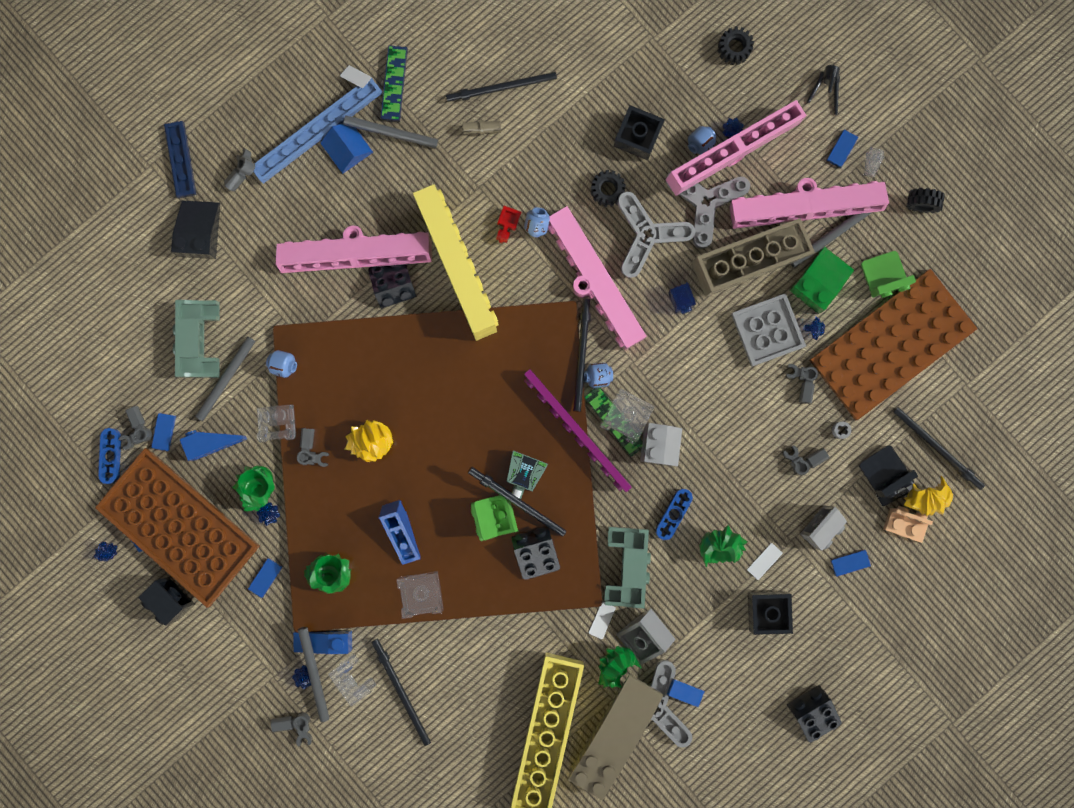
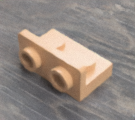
(907, 524)

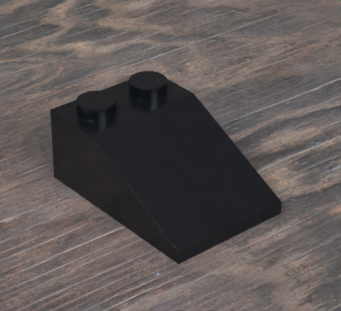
(196, 230)

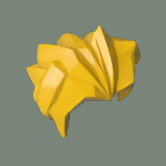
(369, 441)
(930, 499)

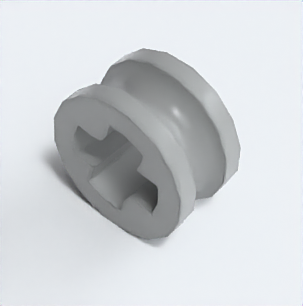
(847, 430)

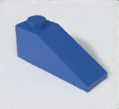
(201, 444)
(399, 531)
(326, 642)

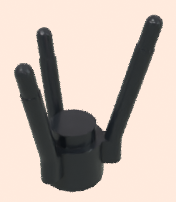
(830, 77)

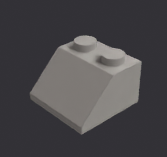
(661, 444)
(824, 527)
(646, 637)

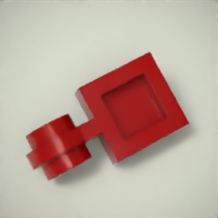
(509, 220)

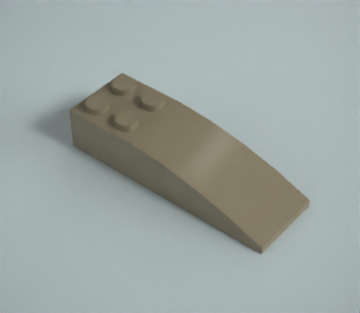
(752, 257)
(615, 737)

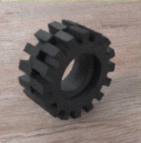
(741, 36)
(607, 177)
(925, 200)

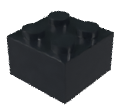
(638, 132)
(166, 601)
(770, 613)

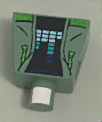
(524, 473)

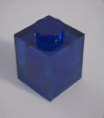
(682, 299)

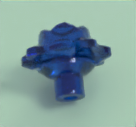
(732, 127)
(816, 328)
(268, 514)
(105, 551)
(301, 677)

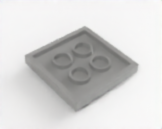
(768, 330)

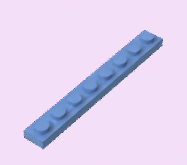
(315, 130)

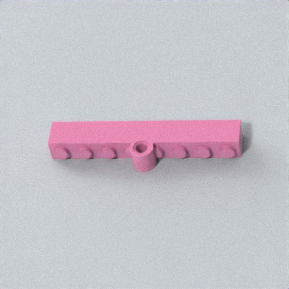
(735, 148)
(808, 204)
(354, 251)
(596, 278)

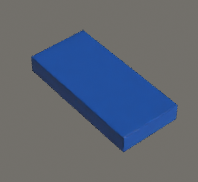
(842, 148)
(163, 432)
(850, 563)
(265, 578)
(685, 692)

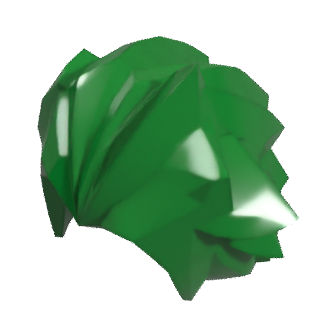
(254, 487)
(721, 546)
(328, 573)
(615, 665)

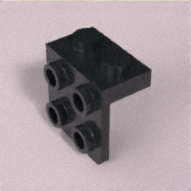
(391, 284)
(887, 472)
(535, 553)
(815, 713)

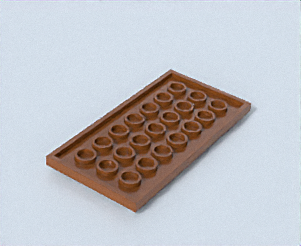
(893, 345)
(177, 527)

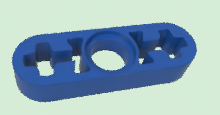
(102, 460)
(671, 529)

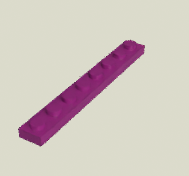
(570, 425)

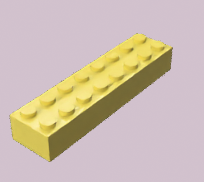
(455, 261)
(547, 732)

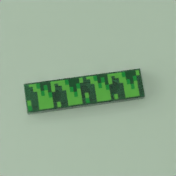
(601, 404)

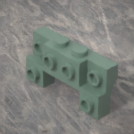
(190, 338)
(634, 567)

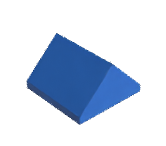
(345, 146)

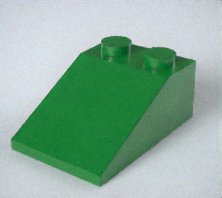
(822, 280)

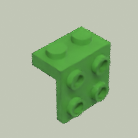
(886, 275)
(493, 517)

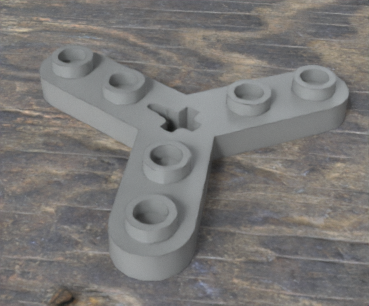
(706, 214)
(641, 222)
(665, 718)

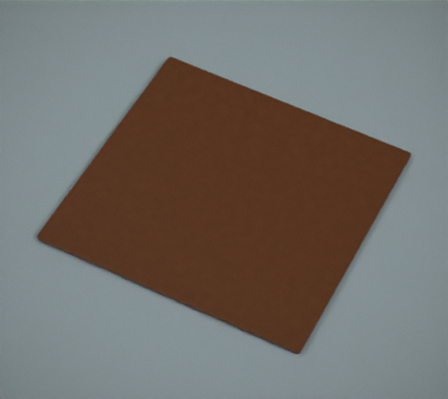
(447, 410)

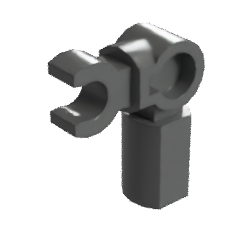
(244, 167)
(807, 388)
(138, 423)
(306, 456)
(802, 467)
(300, 722)

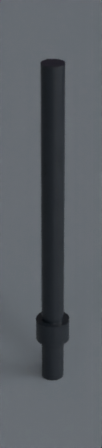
(465, 94)
(584, 318)
(965, 472)
(486, 480)
(383, 657)

